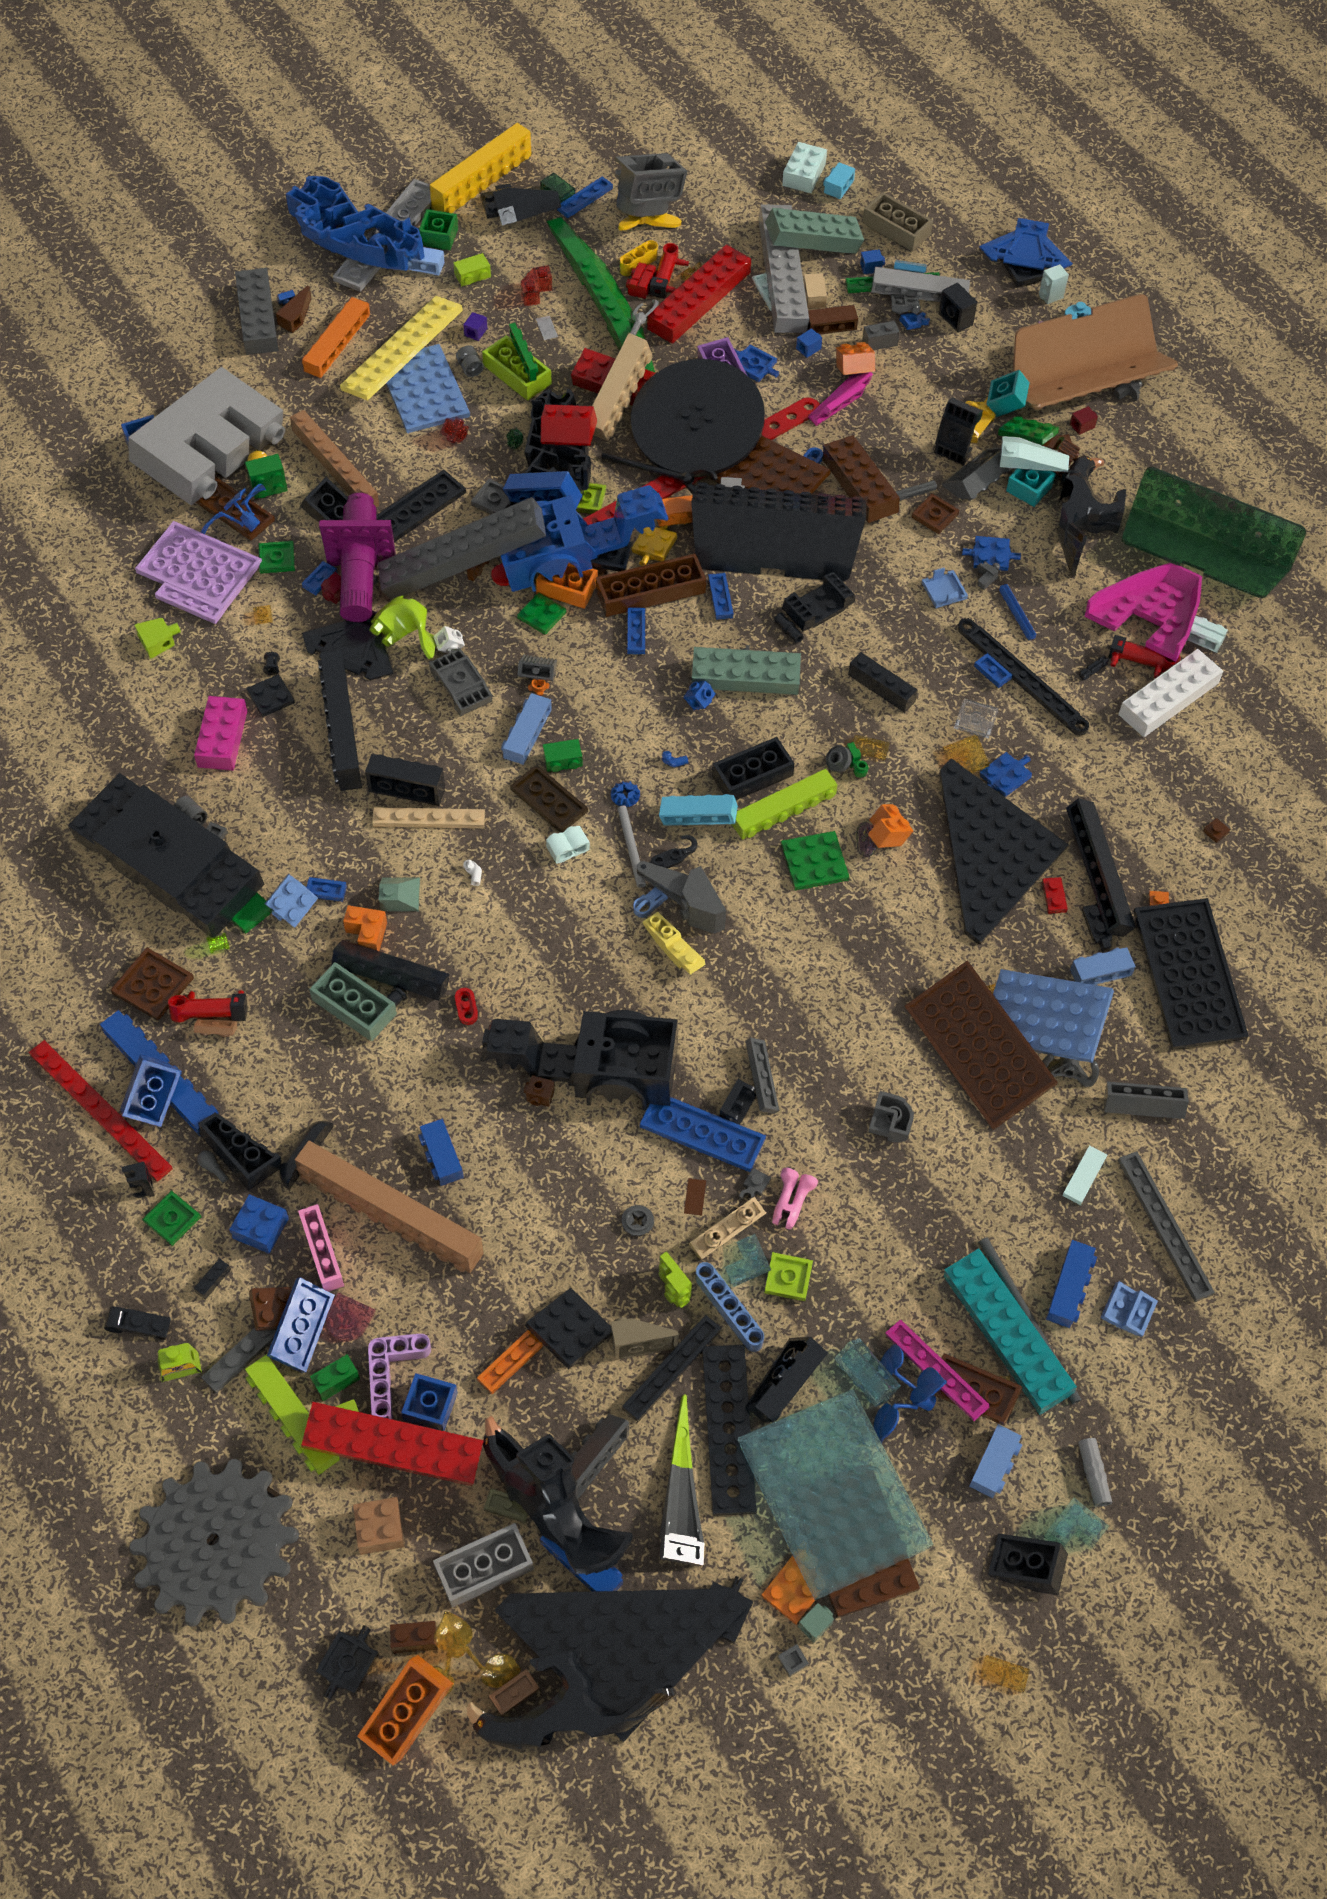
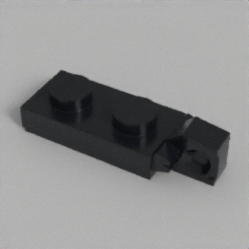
(1096, 927)

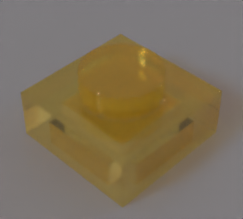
(262, 614)

